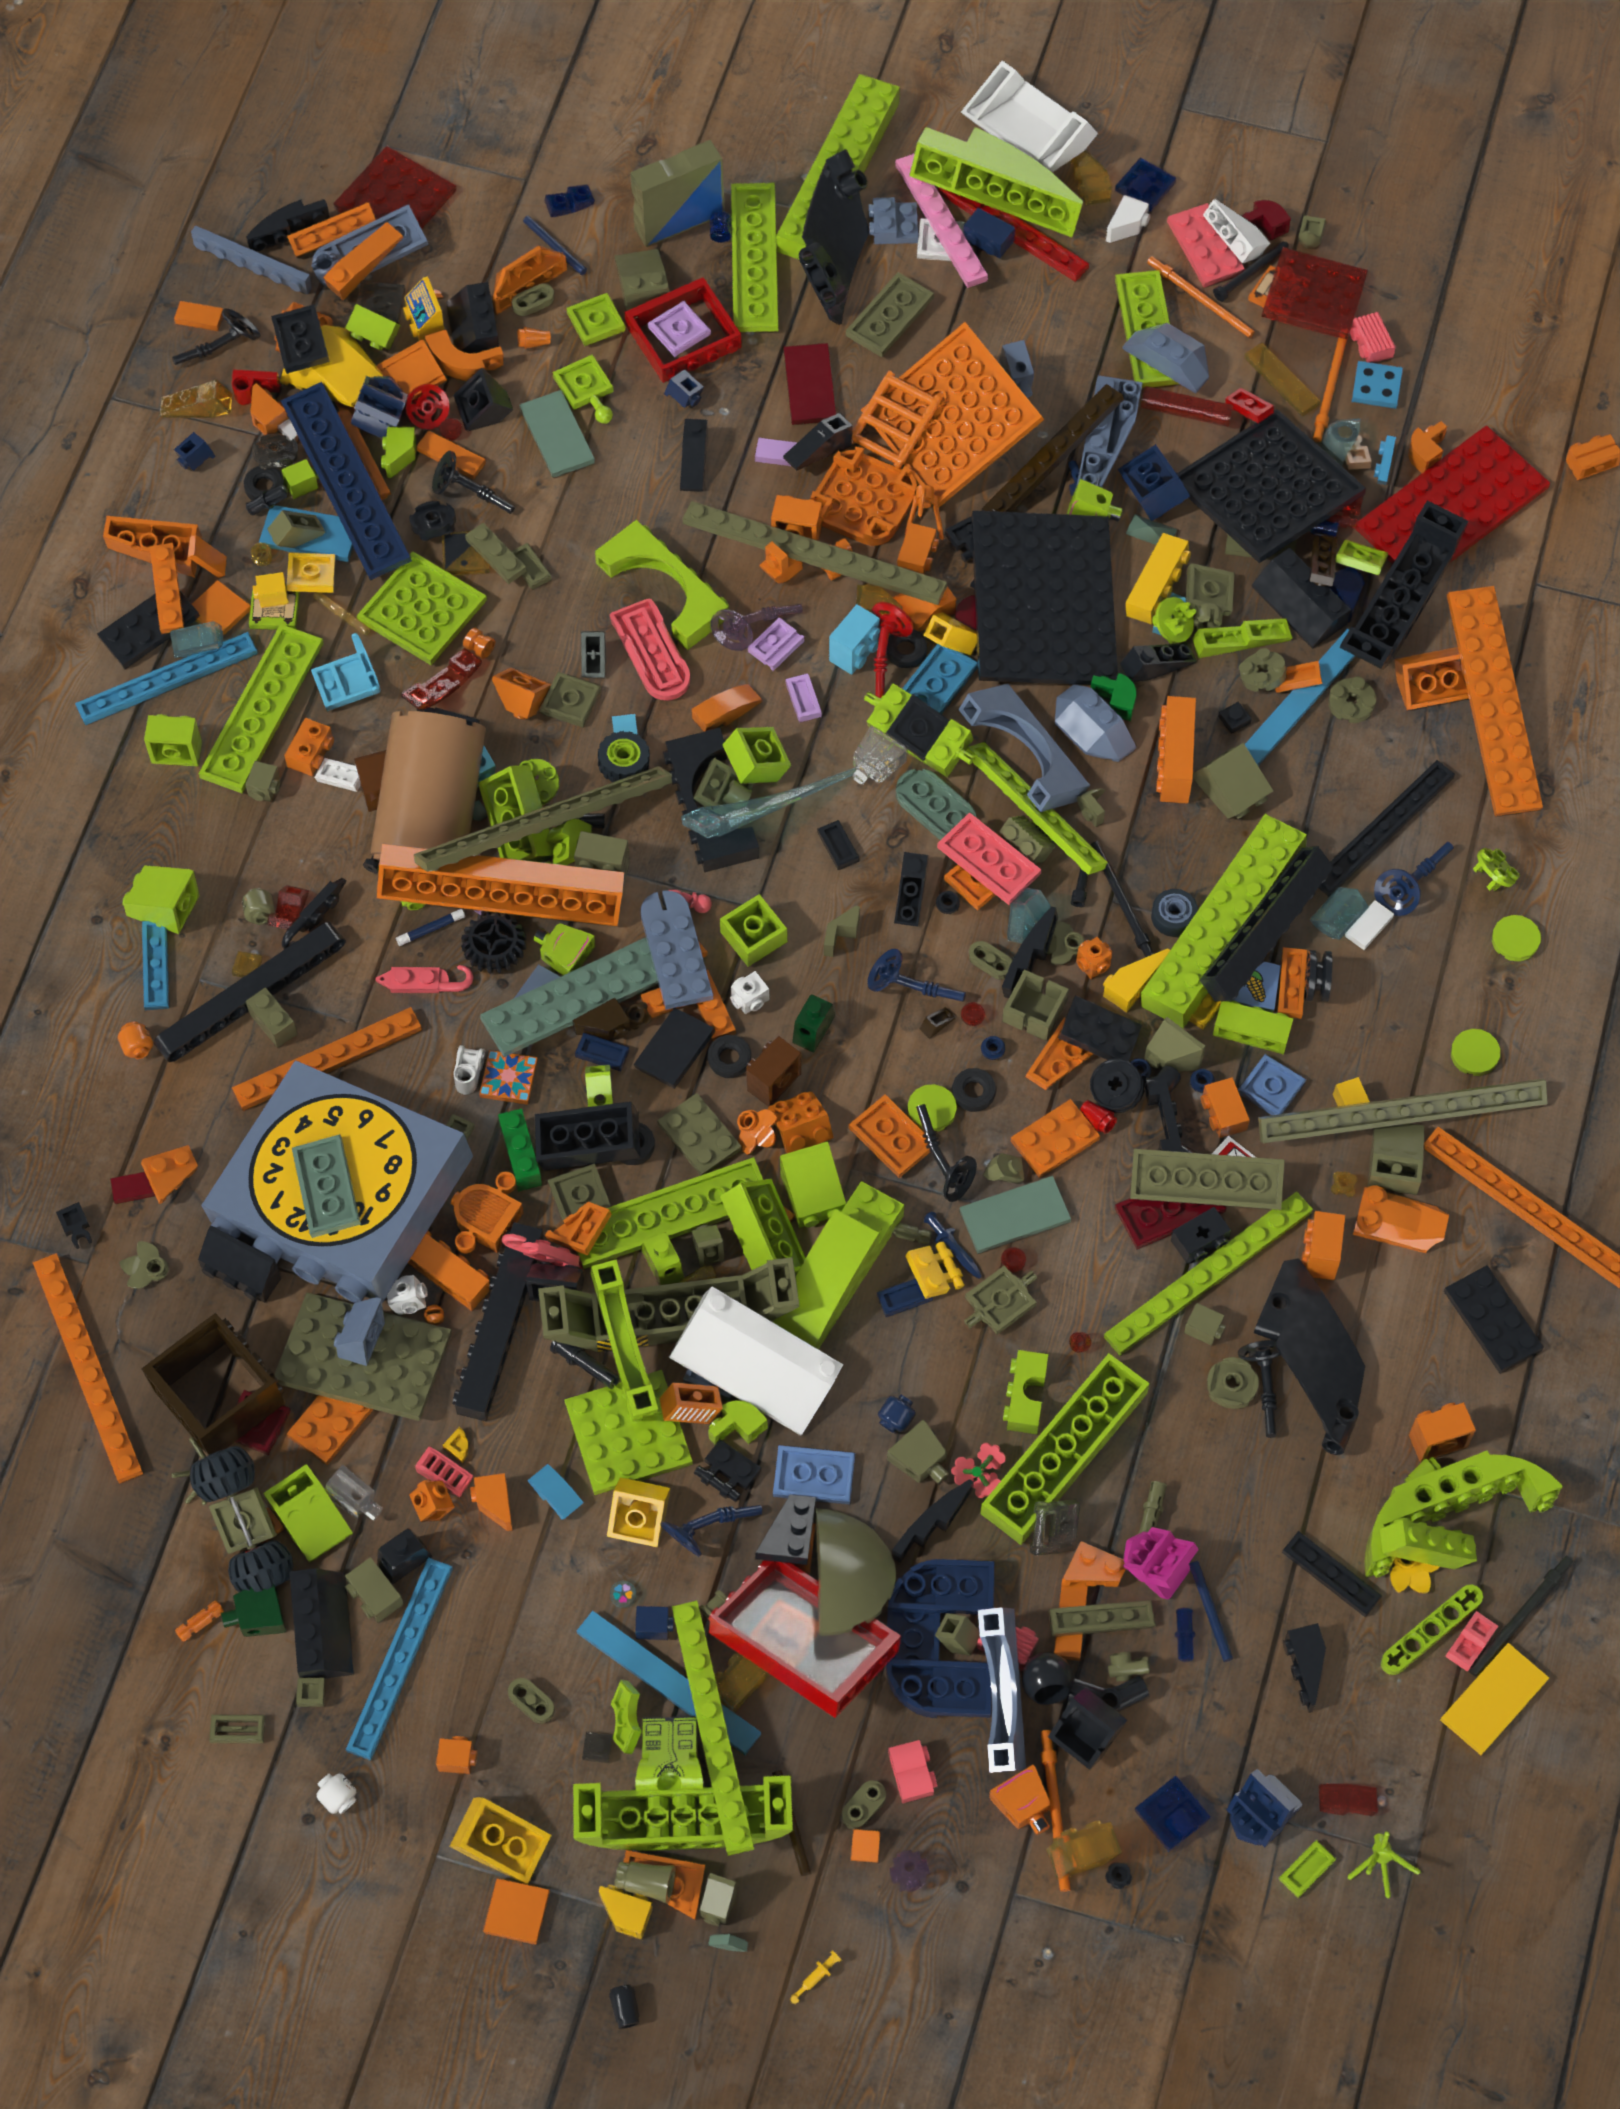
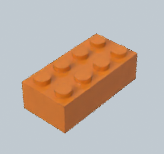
(1176, 749)

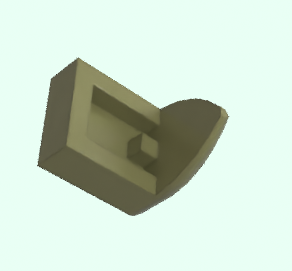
(1311, 231)
(1090, 807)
(1005, 1168)

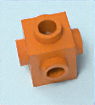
(1094, 957)
(431, 1500)

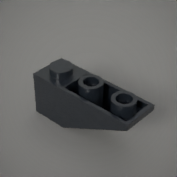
(821, 442)
(1153, 661)
(911, 888)
(1307, 1654)

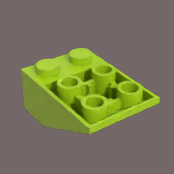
(307, 1513)

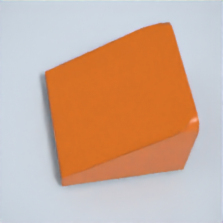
(865, 1846)

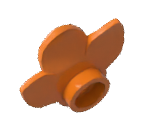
(758, 1132)

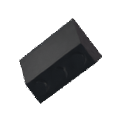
(473, 319)
(238, 1265)

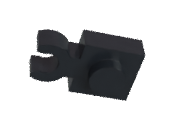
(74, 1222)

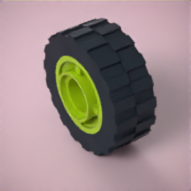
(623, 745)

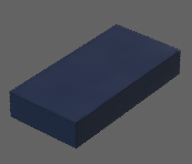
(602, 1052)
(901, 1297)

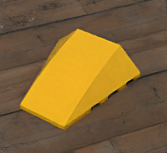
(343, 373)

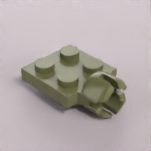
(1210, 594)

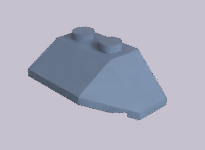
(1171, 354)
(1092, 724)

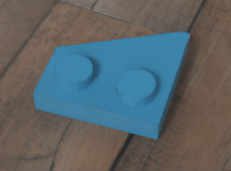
(1386, 450)

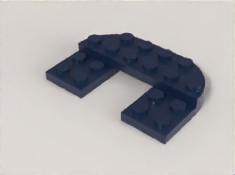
(914, 1612)

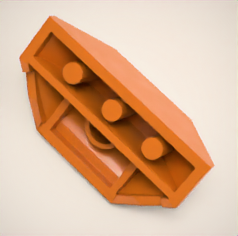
(529, 270)

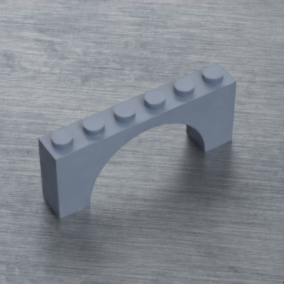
(1004, 710)

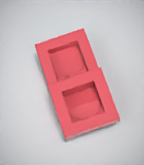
(1471, 1641)

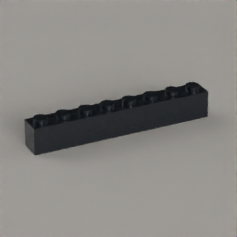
(1266, 924)
(496, 1329)

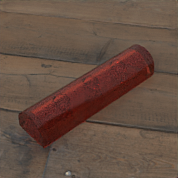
(1187, 406)

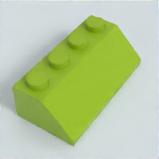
(510, 795)
(762, 1224)

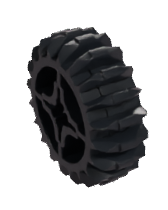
(483, 934)

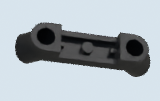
(1158, 1092)

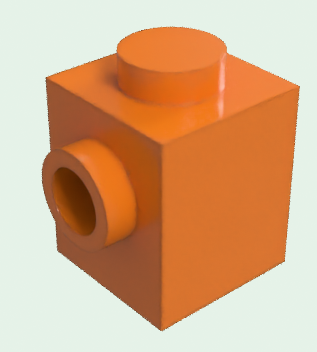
(456, 1755)

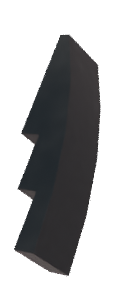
(1032, 948)
(938, 1515)

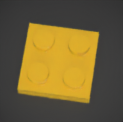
(311, 572)

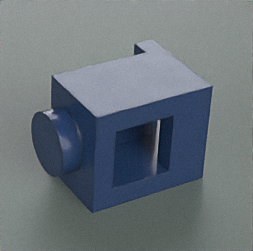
(684, 389)
(193, 452)

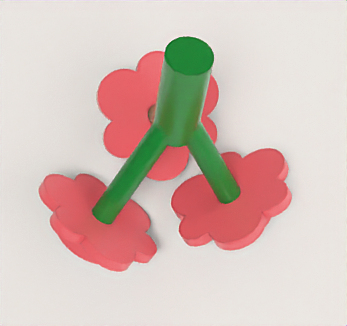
(965, 1469)

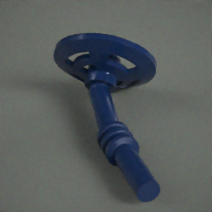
(1403, 887)
(891, 974)
(685, 1533)

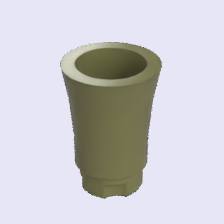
(646, 1880)

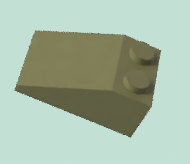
(641, 277)

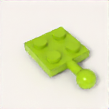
(585, 383)

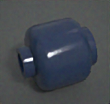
(896, 1414)

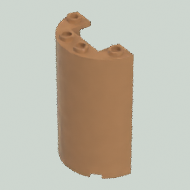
(427, 781)

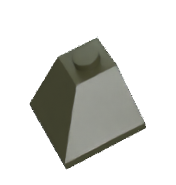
(1174, 1048)

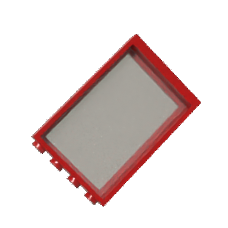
(777, 1628)

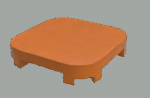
(865, 497)

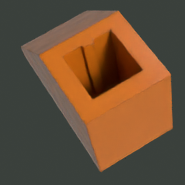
(266, 411)

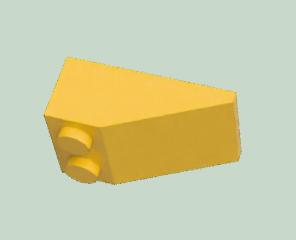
(500, 1840)

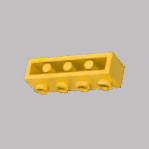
(1157, 577)

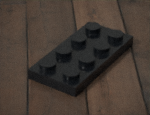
(140, 632)
(1493, 1319)

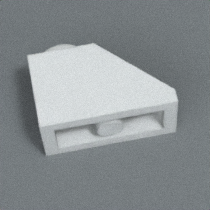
(1128, 219)

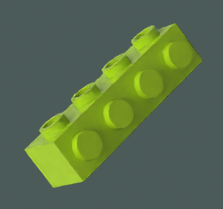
(1428, 1544)

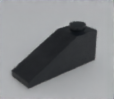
(693, 455)

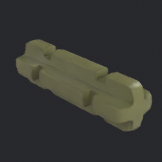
(912, 1233)

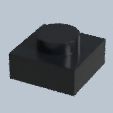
(1234, 717)

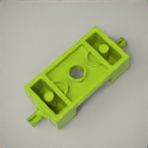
(947, 749)

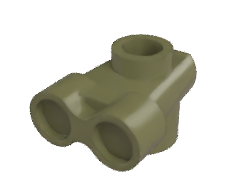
(1123, 1666)

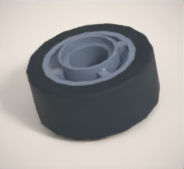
(1173, 900)

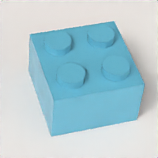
(854, 639)

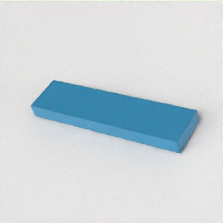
(155, 966)

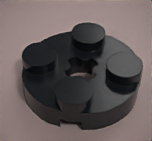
(442, 524)

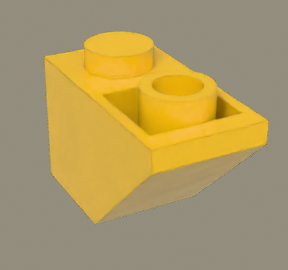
(951, 634)
(626, 1912)

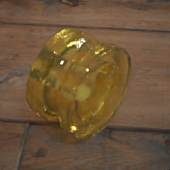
(261, 547)

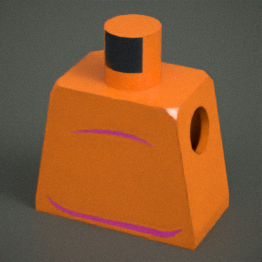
(1023, 1800)

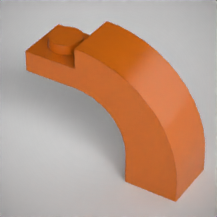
(460, 364)

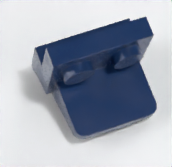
(378, 405)
(1262, 1809)

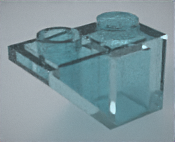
(1025, 913)

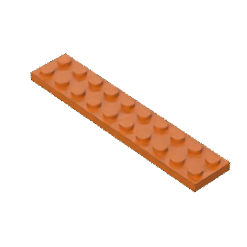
(1494, 701)

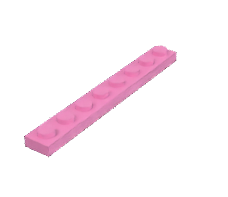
(944, 226)

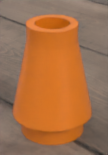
(532, 337)

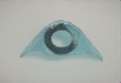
(1337, 446)

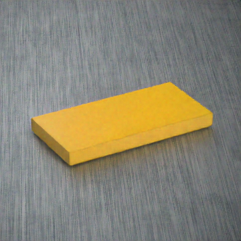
(1494, 1699)

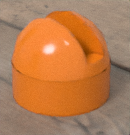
(435, 1317)

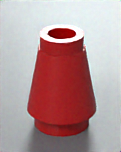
(1099, 1117)

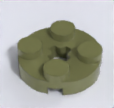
(1263, 660)
(1356, 688)
(1232, 1397)

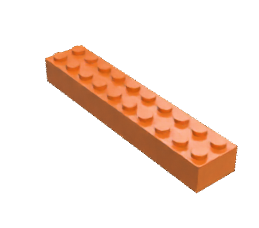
(503, 886)

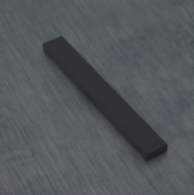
(1386, 825)

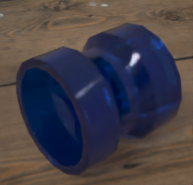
(720, 227)

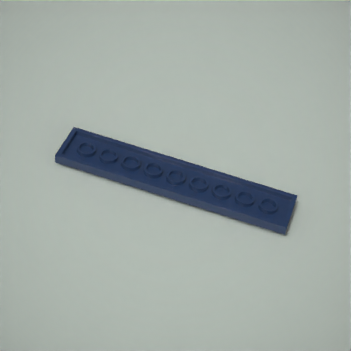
(346, 481)

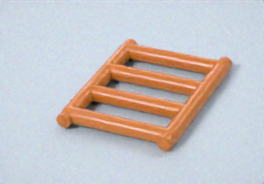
(910, 440)

